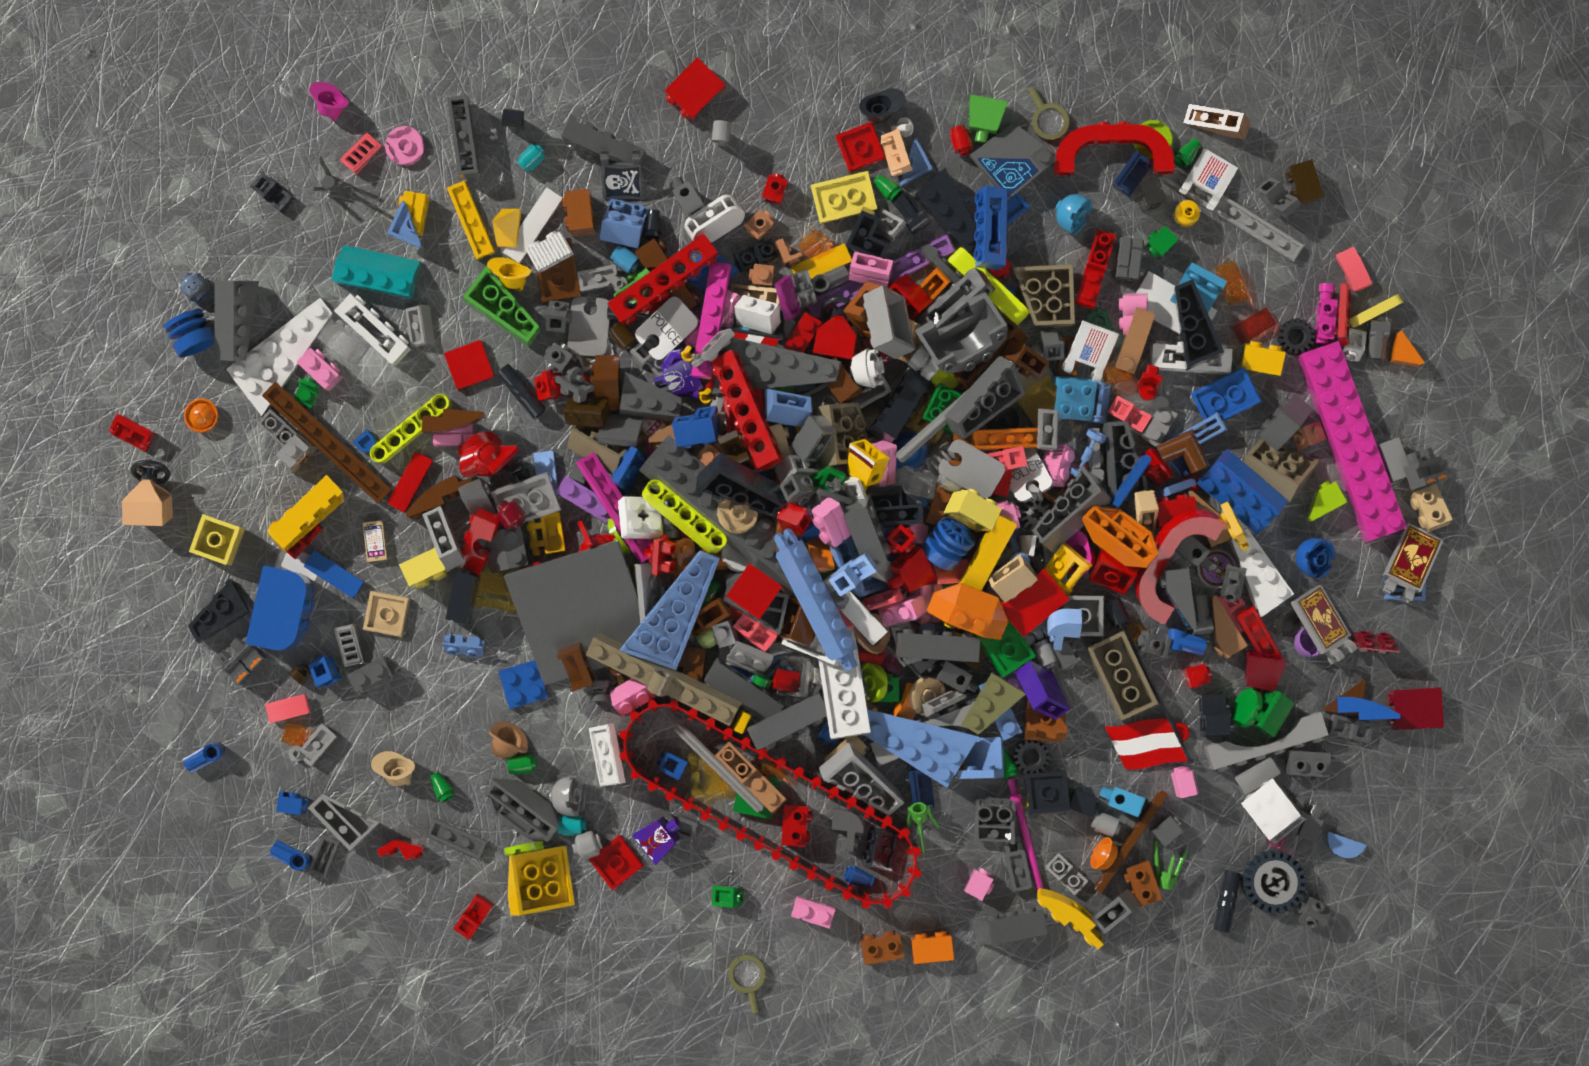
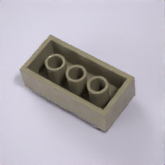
(1121, 675)

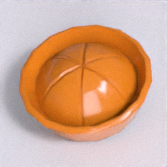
(201, 415)
(1104, 854)

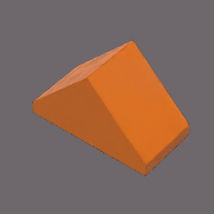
(935, 283)
(1404, 352)

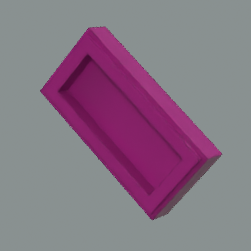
(787, 298)

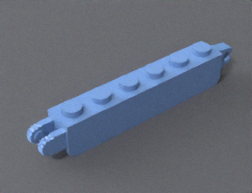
(815, 599)

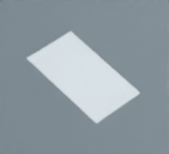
(296, 565)

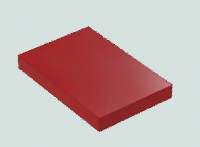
(1034, 603)

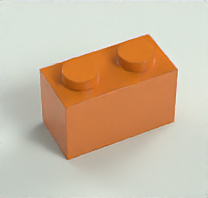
(932, 948)

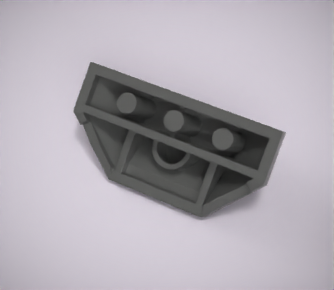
(522, 809)

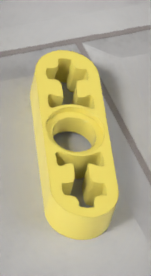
(1375, 311)

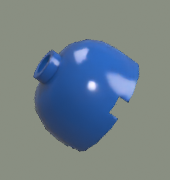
(1315, 557)

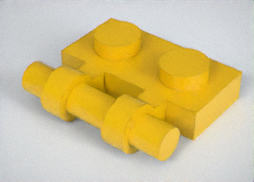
(1234, 526)
(552, 534)

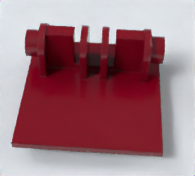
(1379, 642)

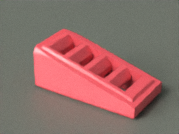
(366, 157)

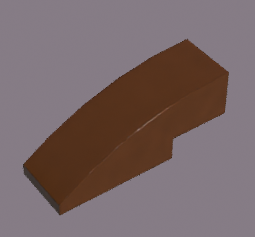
(451, 420)
(710, 615)

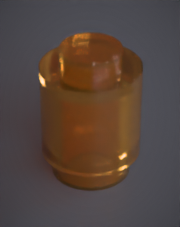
(812, 242)

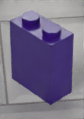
(1042, 690)

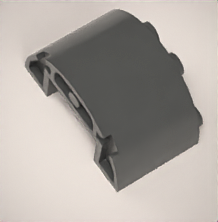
(967, 338)

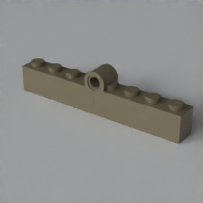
(665, 681)

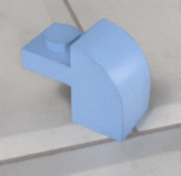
(852, 573)
(1064, 624)

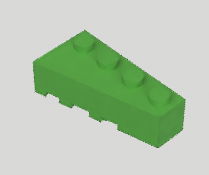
(498, 305)

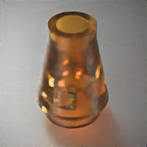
(1114, 375)

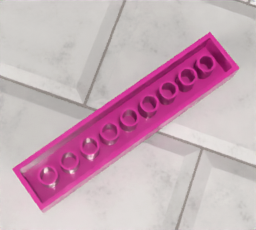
(1351, 442)

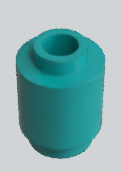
(531, 157)
(571, 825)

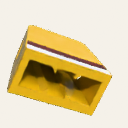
(866, 462)

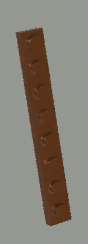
(326, 442)

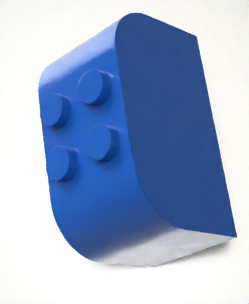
(281, 609)

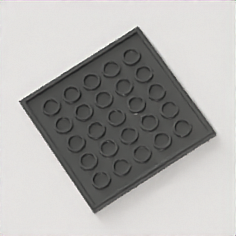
(572, 602)

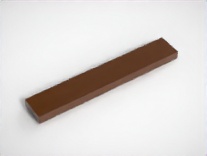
(1131, 839)

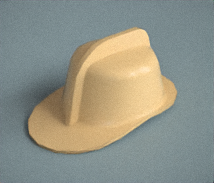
(393, 767)

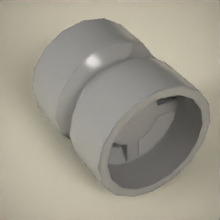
(923, 361)

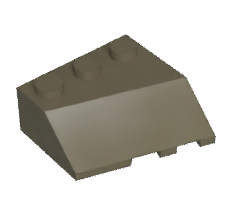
(1048, 294)
(850, 427)
(584, 442)
(1282, 468)

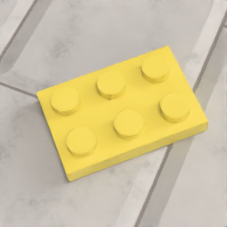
(843, 197)

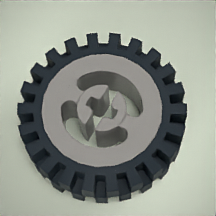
(1283, 899)

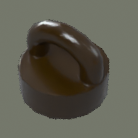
(297, 676)

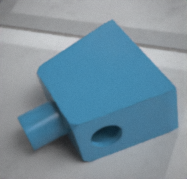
(1133, 803)

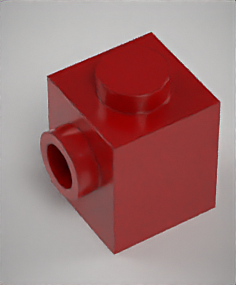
(775, 189)
(794, 518)
(1197, 675)

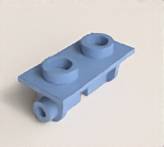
(1101, 403)
(472, 647)

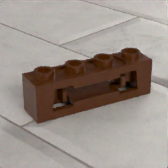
(1014, 332)

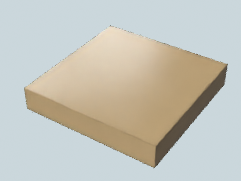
(386, 614)

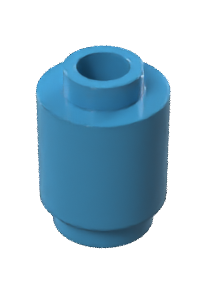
(625, 259)

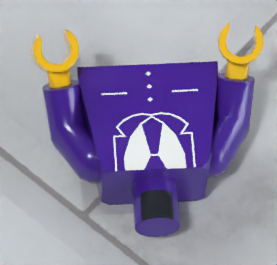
(677, 376)

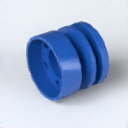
(189, 333)
(948, 543)

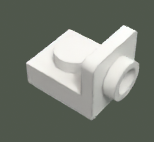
(1356, 345)

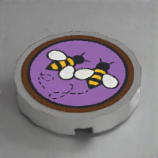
(1215, 577)

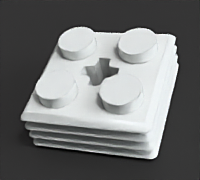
(632, 526)

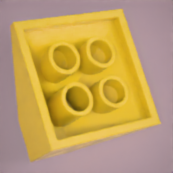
(539, 881)

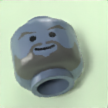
(195, 287)

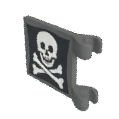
(621, 179)

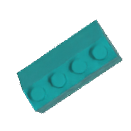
(376, 272)

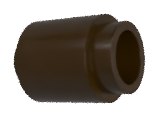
(623, 336)

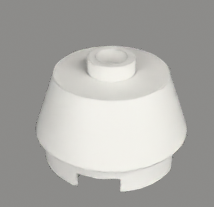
(867, 368)

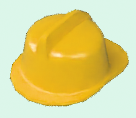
(510, 272)

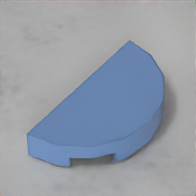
(1343, 846)

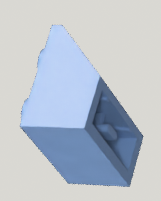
(623, 223)
(787, 407)

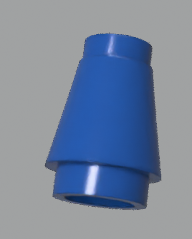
(857, 876)

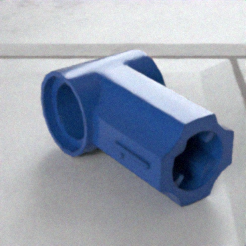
(1186, 642)
(203, 757)
(289, 854)

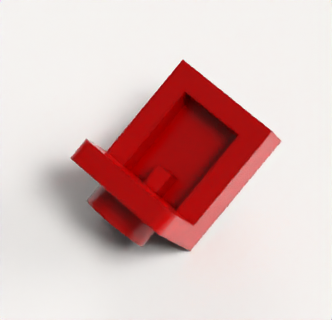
(786, 680)

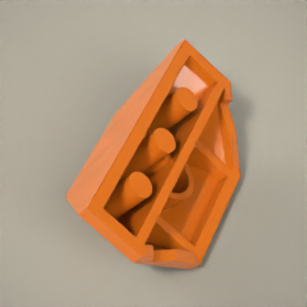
(1120, 536)
(969, 610)

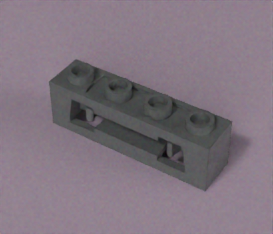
(463, 137)
(954, 301)

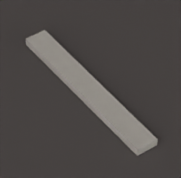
(1239, 217)

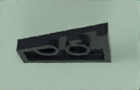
(221, 612)

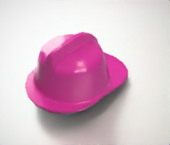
(328, 99)
(1080, 544)

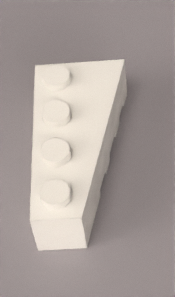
(1262, 579)

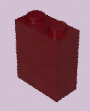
(1417, 708)

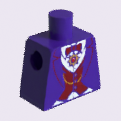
(658, 837)

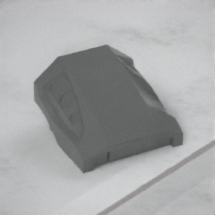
(995, 820)

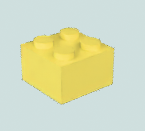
(973, 510)
(217, 540)
(423, 569)

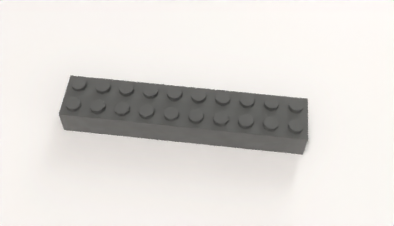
(679, 472)

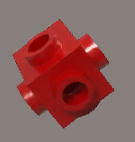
(547, 387)
(904, 533)

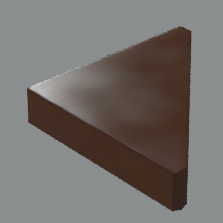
(1356, 691)

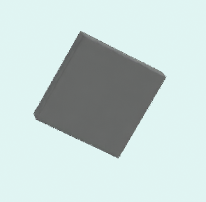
(621, 430)

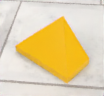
(506, 227)

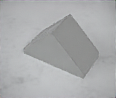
(890, 225)

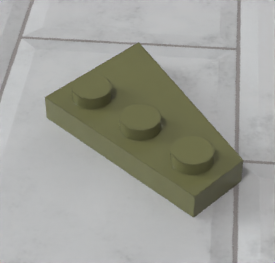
(991, 703)

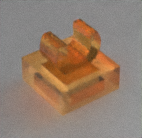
(293, 734)

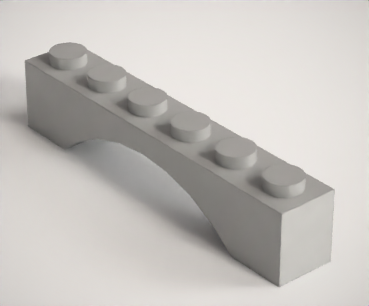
(954, 717)
(1305, 729)

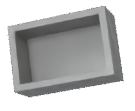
(888, 322)

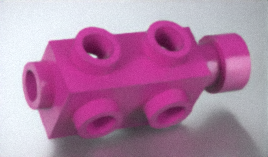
(1327, 318)

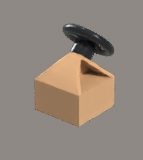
(148, 502)

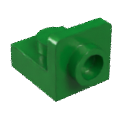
(307, 392)
(727, 896)

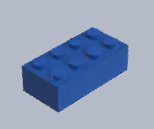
(1247, 493)

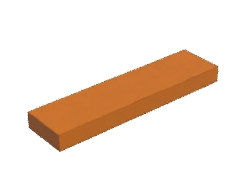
(1004, 438)

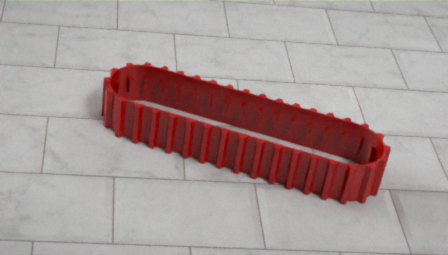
(812, 873)

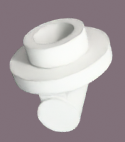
(904, 125)

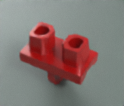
(1149, 383)
(1157, 469)
(659, 553)

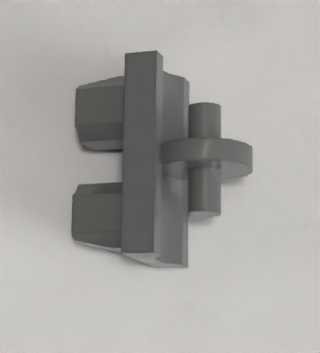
(804, 288)
(575, 384)
(835, 486)
(1233, 583)

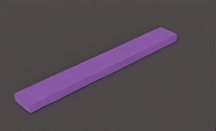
(907, 264)

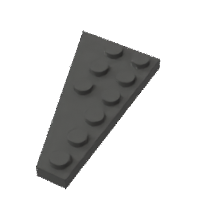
(779, 367)

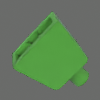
(985, 116)

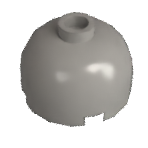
(567, 796)

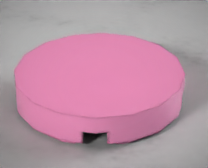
(404, 146)

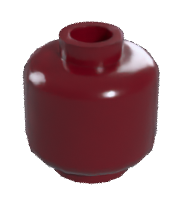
(511, 514)

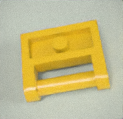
(1061, 564)

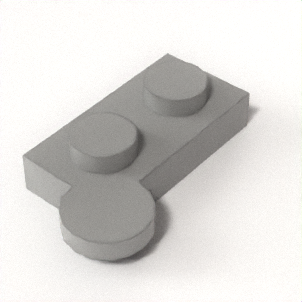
(601, 278)
(711, 350)
(1159, 423)
(314, 746)

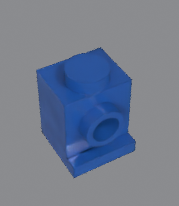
(324, 671)
(824, 736)
(677, 771)
(291, 803)

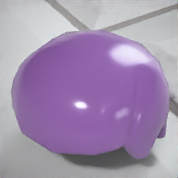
(1304, 644)

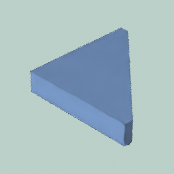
(919, 163)
(403, 227)
(1175, 488)

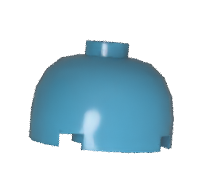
(1072, 212)

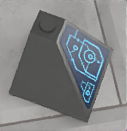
(1013, 159)
(1179, 590)

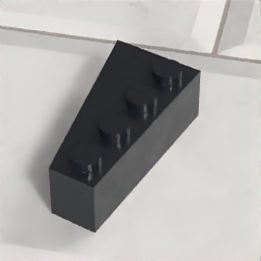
(1197, 332)

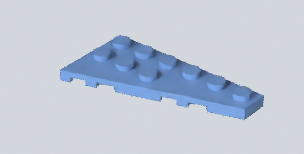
(669, 624)
(924, 746)

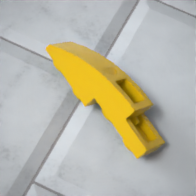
(1066, 910)

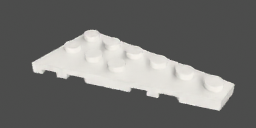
(278, 354)

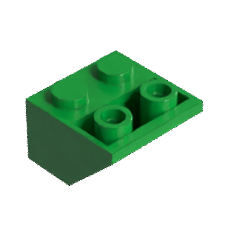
(1273, 713)

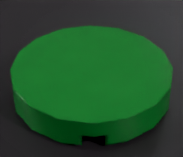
(1246, 708)

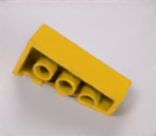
(306, 514)

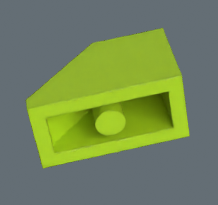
(1325, 500)

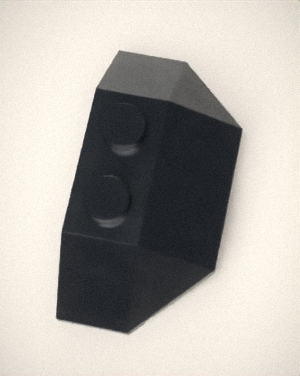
(896, 506)

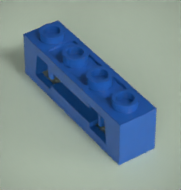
(990, 228)

